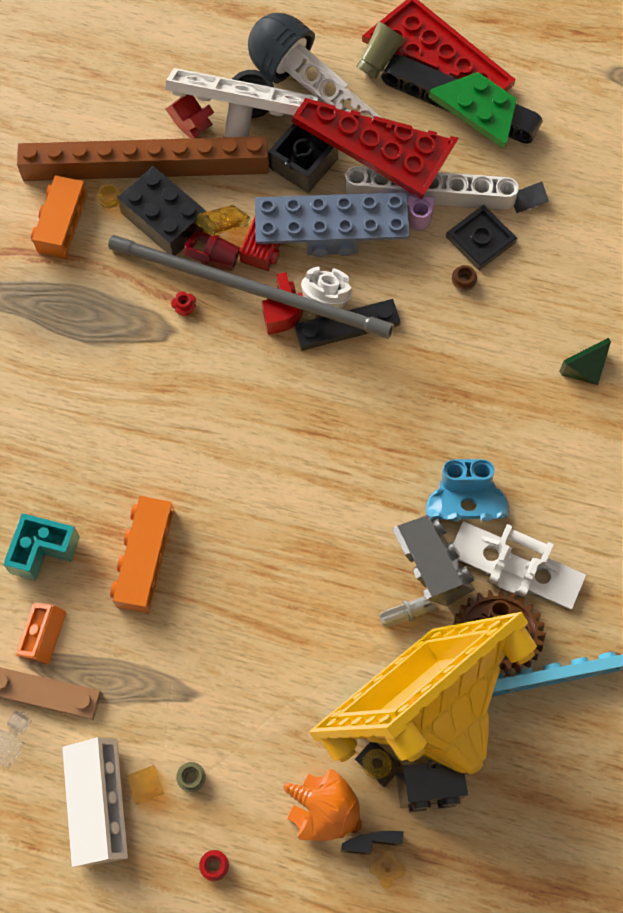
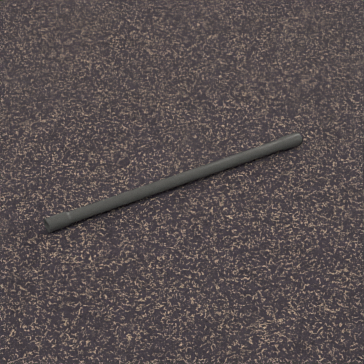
(369, 324)

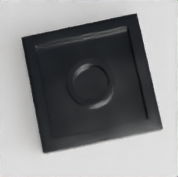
(481, 237)

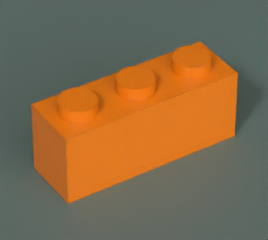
(59, 216)

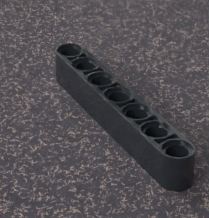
(419, 79)

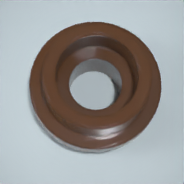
(464, 271)

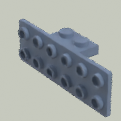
(331, 221)

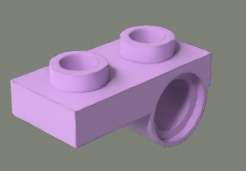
(423, 206)

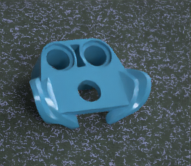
(447, 500)

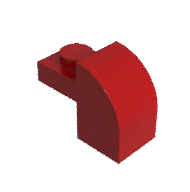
(190, 116)
(279, 316)

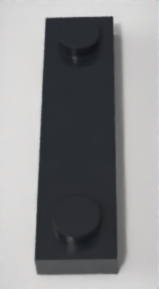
(326, 331)

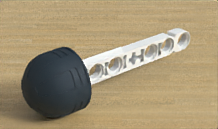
(282, 46)

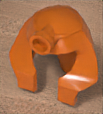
(331, 807)

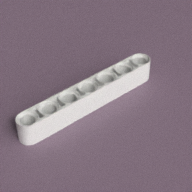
(443, 183)

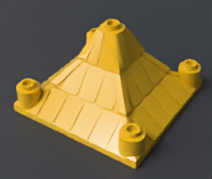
(432, 696)

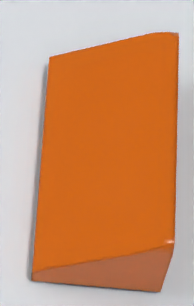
(41, 633)

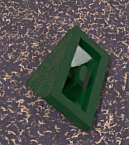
(587, 364)

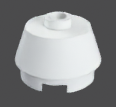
(327, 287)

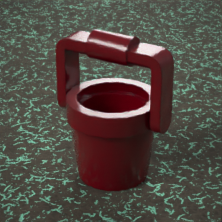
(217, 251)

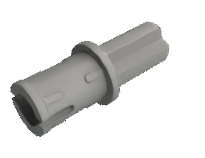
(406, 611)

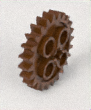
(491, 605)

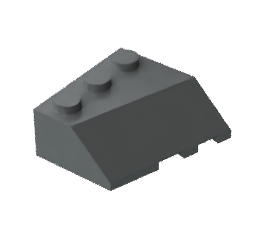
(434, 560)

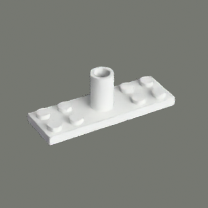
(239, 95)

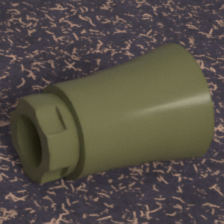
(380, 50)

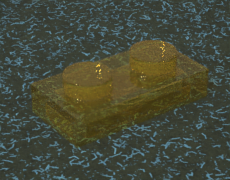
(222, 220)

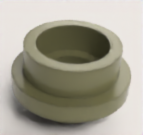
(187, 768)

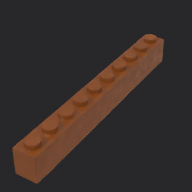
(136, 157)

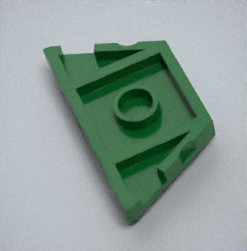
(479, 105)

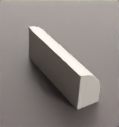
(94, 802)

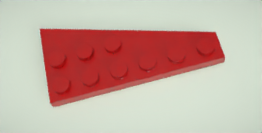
(439, 45)
(383, 145)

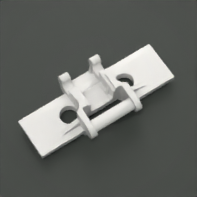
(514, 572)

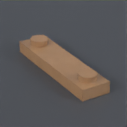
(48, 693)

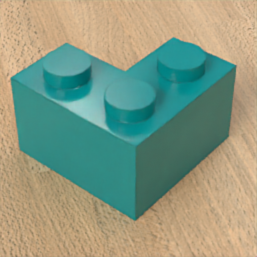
(34, 540)

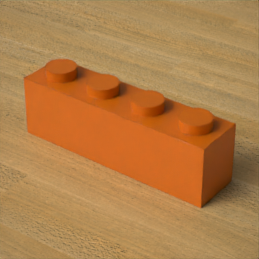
(143, 554)

